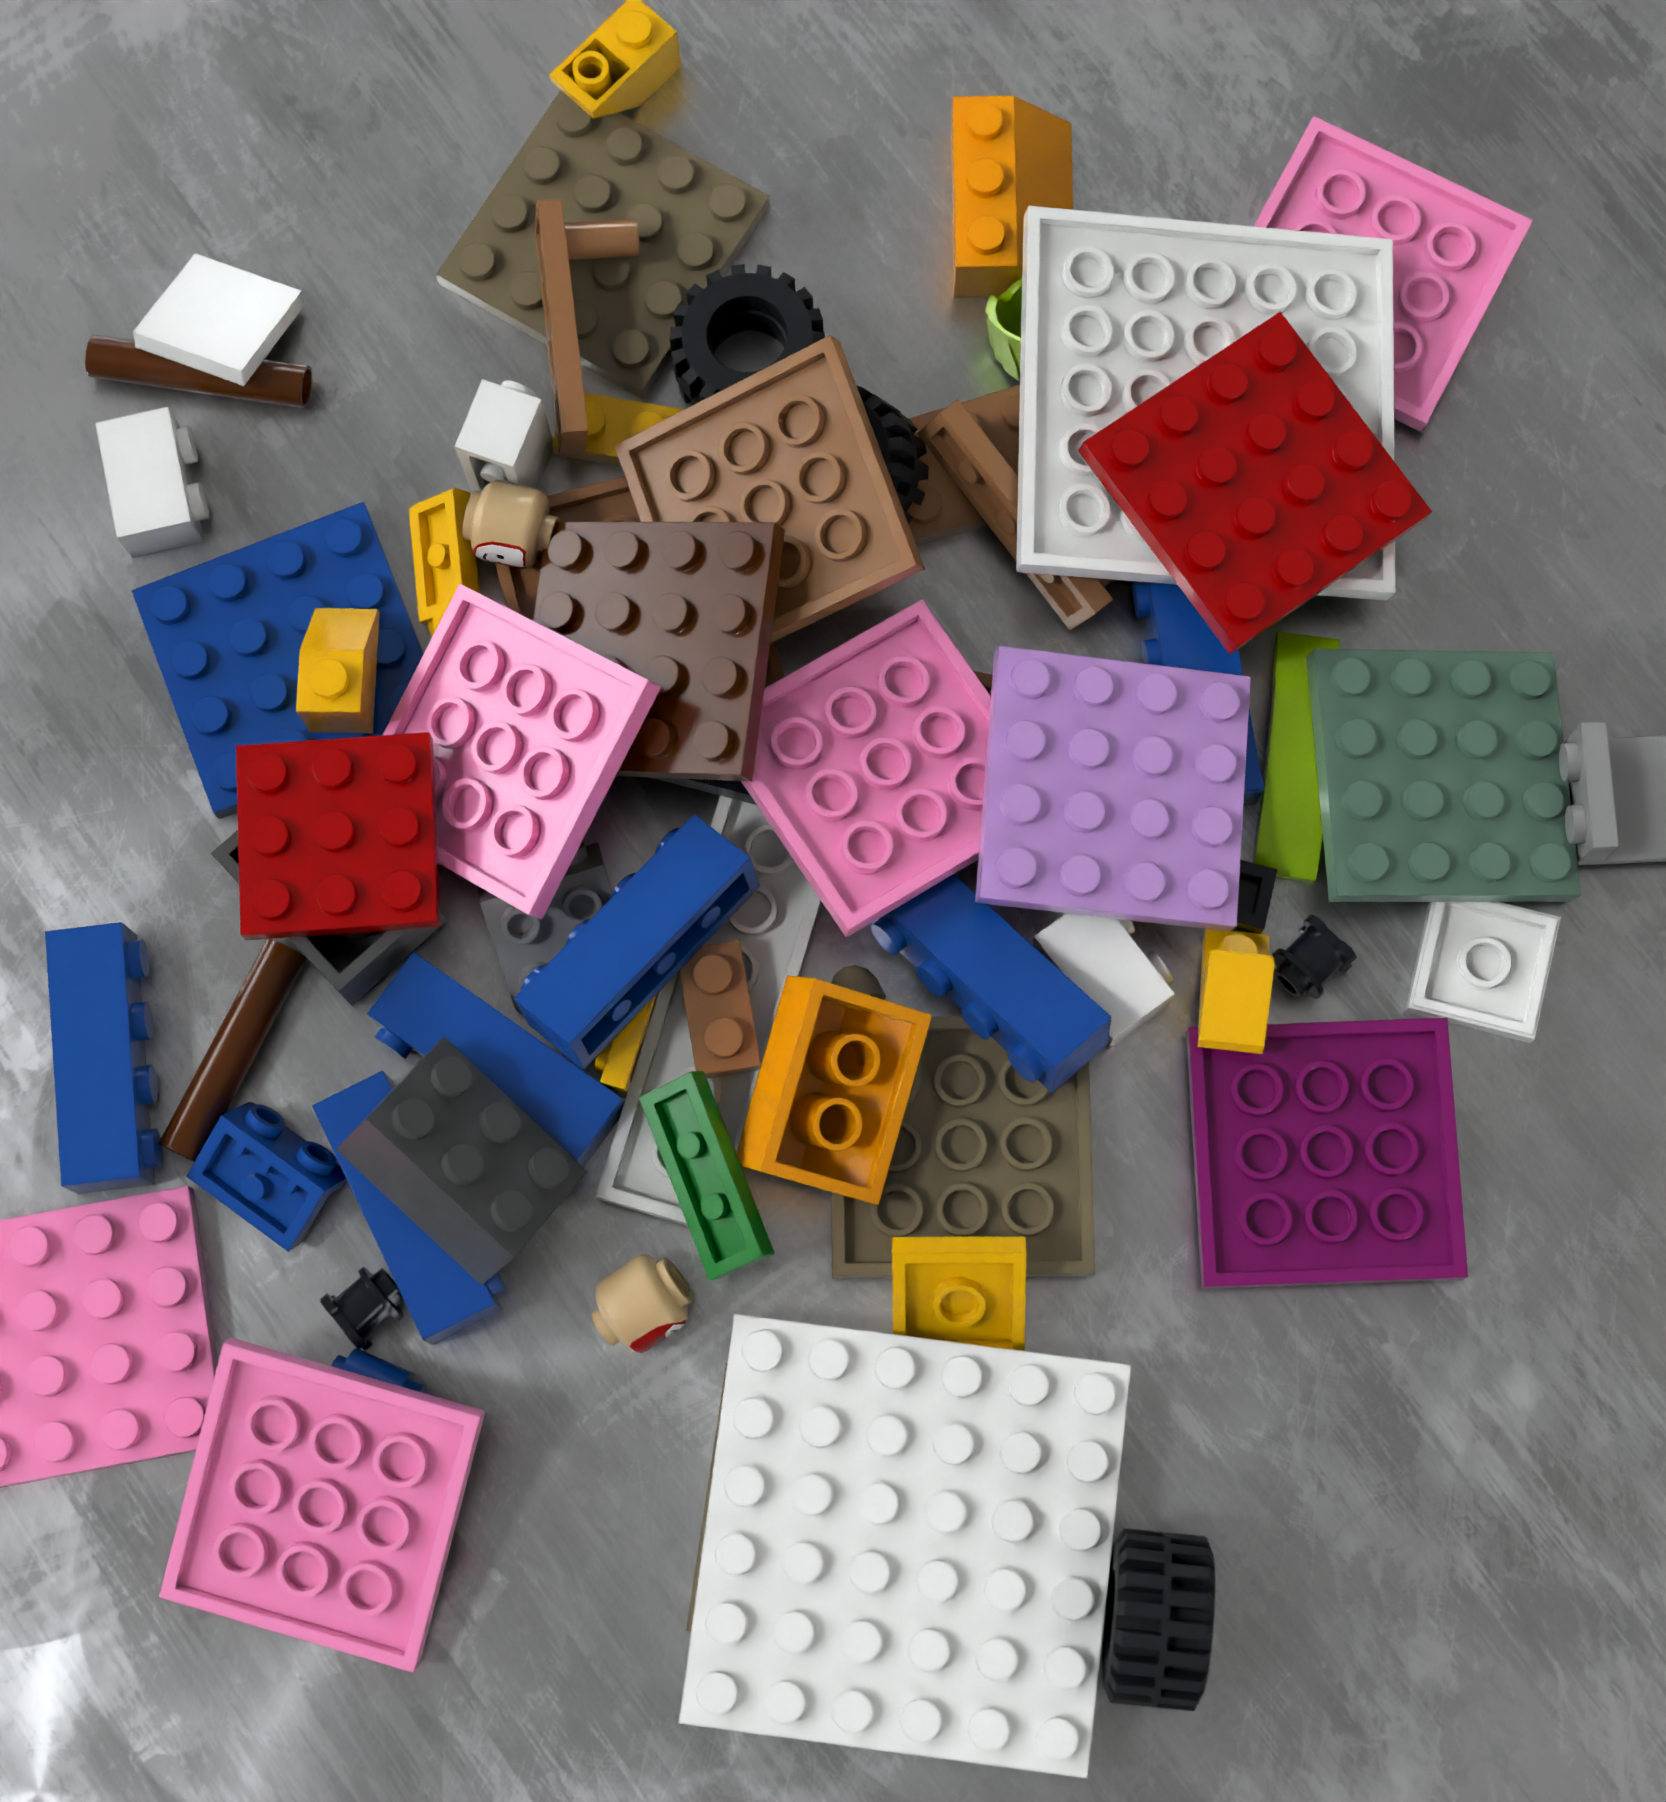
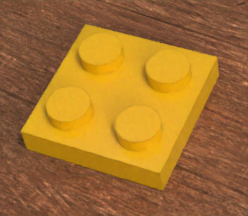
(960, 1289)

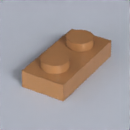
(719, 1011)

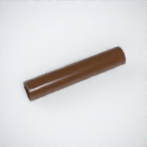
(123, 362)
(233, 1048)

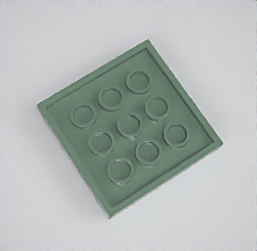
(1441, 776)

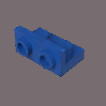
(267, 1173)

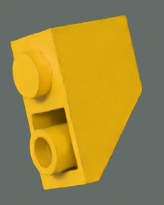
(620, 61)

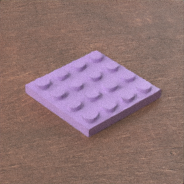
(1114, 789)

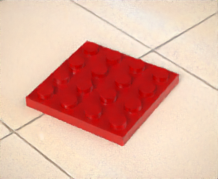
(1254, 482)

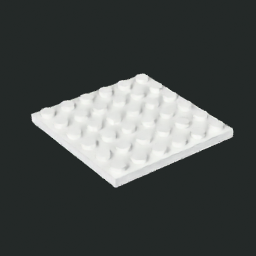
(1136, 304)
(907, 1546)

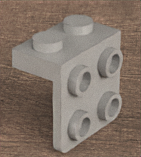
(1615, 795)
(529, 942)

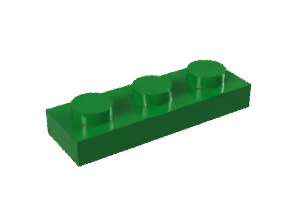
(706, 1175)

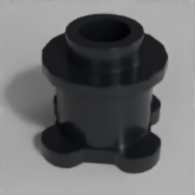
(1312, 959)
(365, 1306)

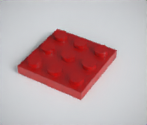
(337, 836)

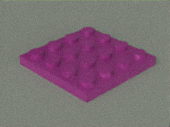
(1328, 1156)

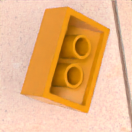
(1001, 163)
(832, 1088)

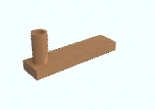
(555, 246)
(993, 492)

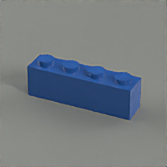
(1185, 641)
(637, 940)
(997, 981)
(101, 1058)
(556, 1094)
(431, 1282)

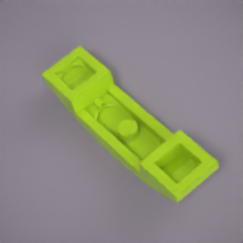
(1290, 812)

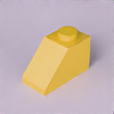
(338, 671)

